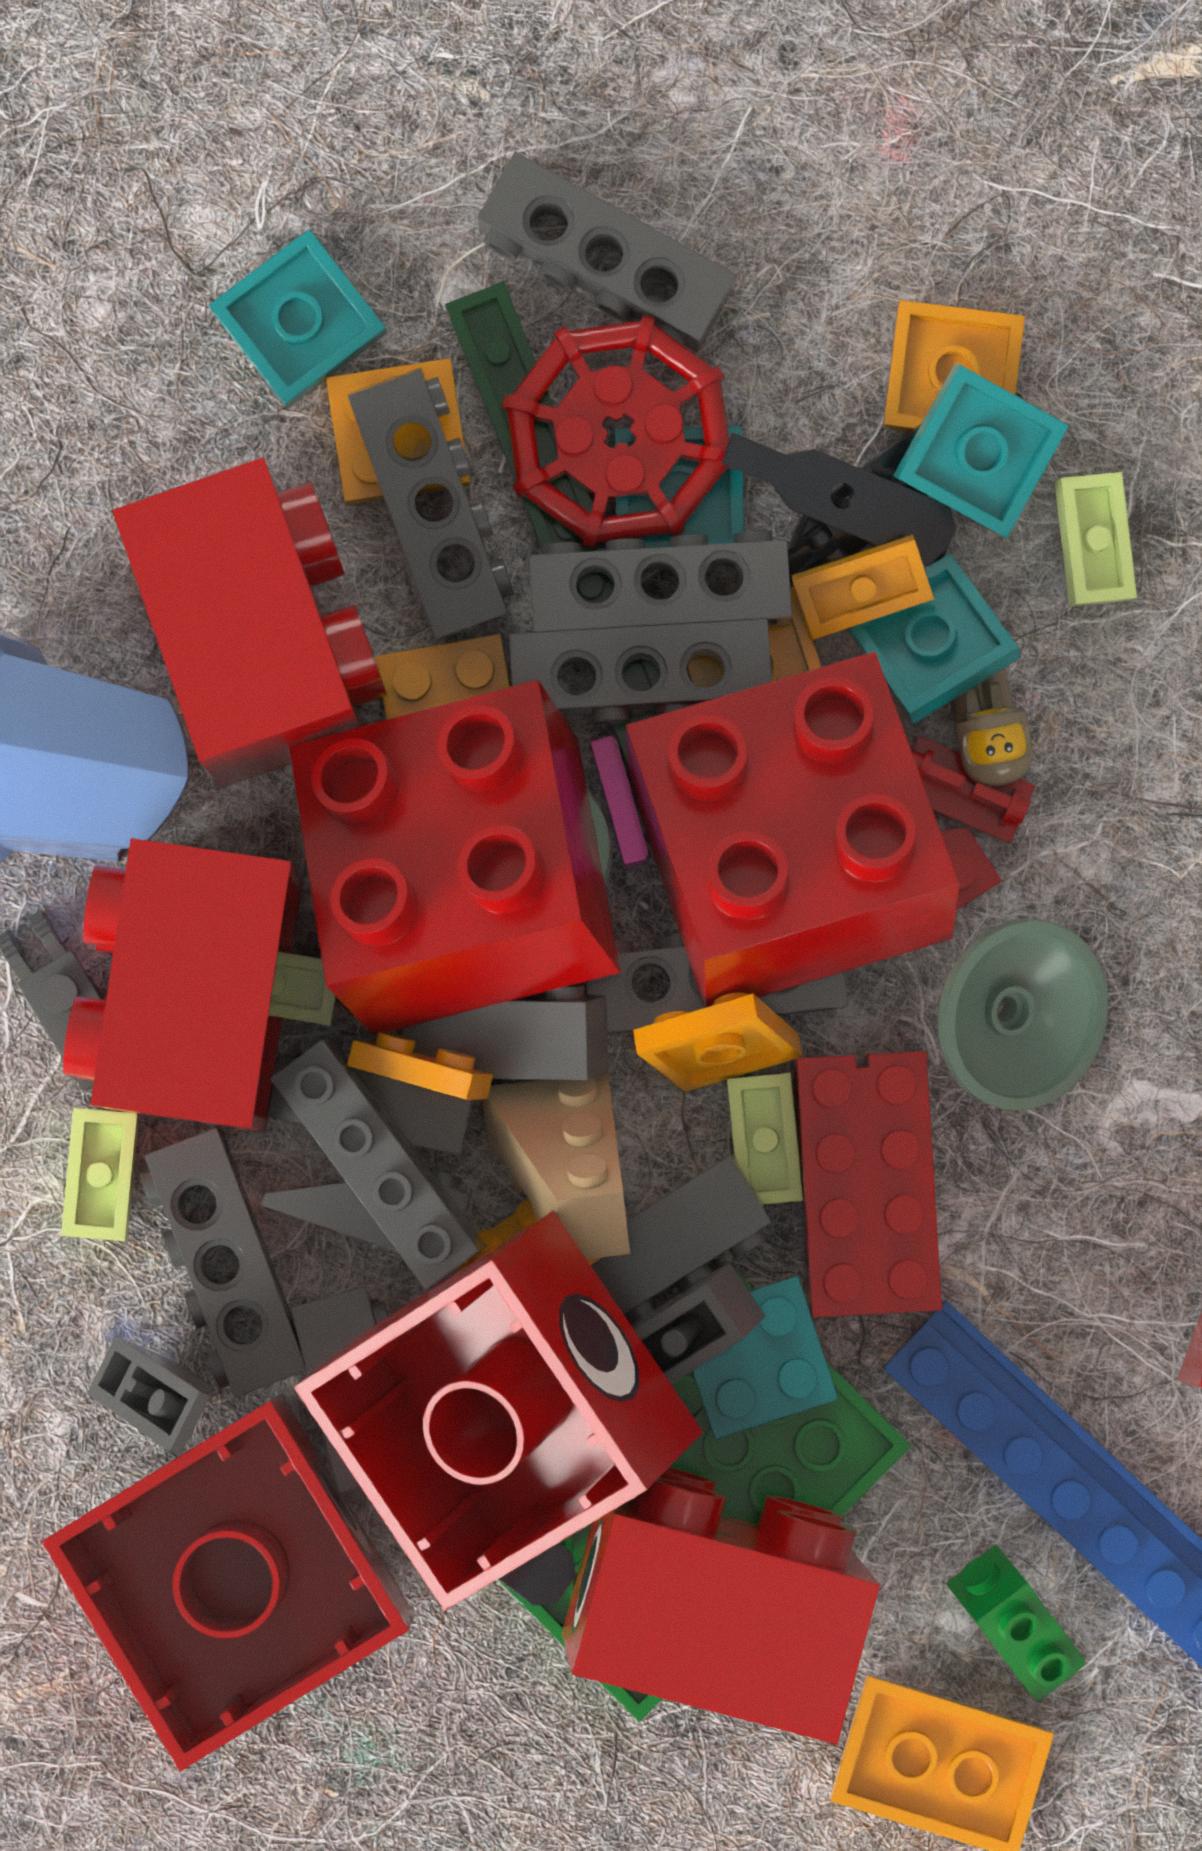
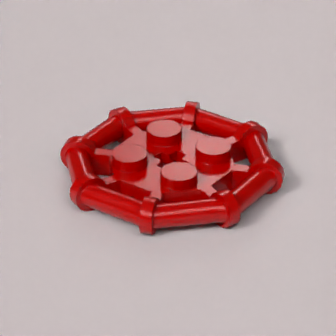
(612, 395)

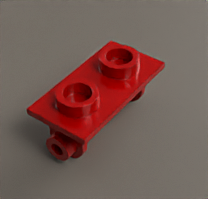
(954, 795)

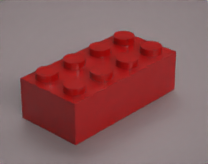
(867, 1184)

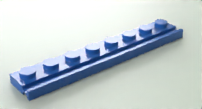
(1057, 1470)

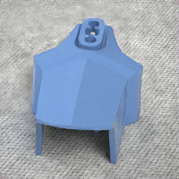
(82, 760)

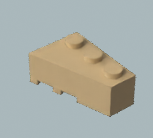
(563, 1156)

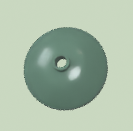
(1048, 1019)

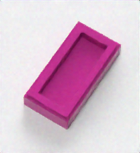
(619, 802)

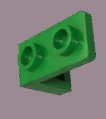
(1016, 1622)

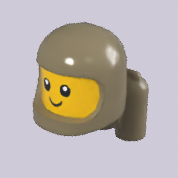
(991, 735)

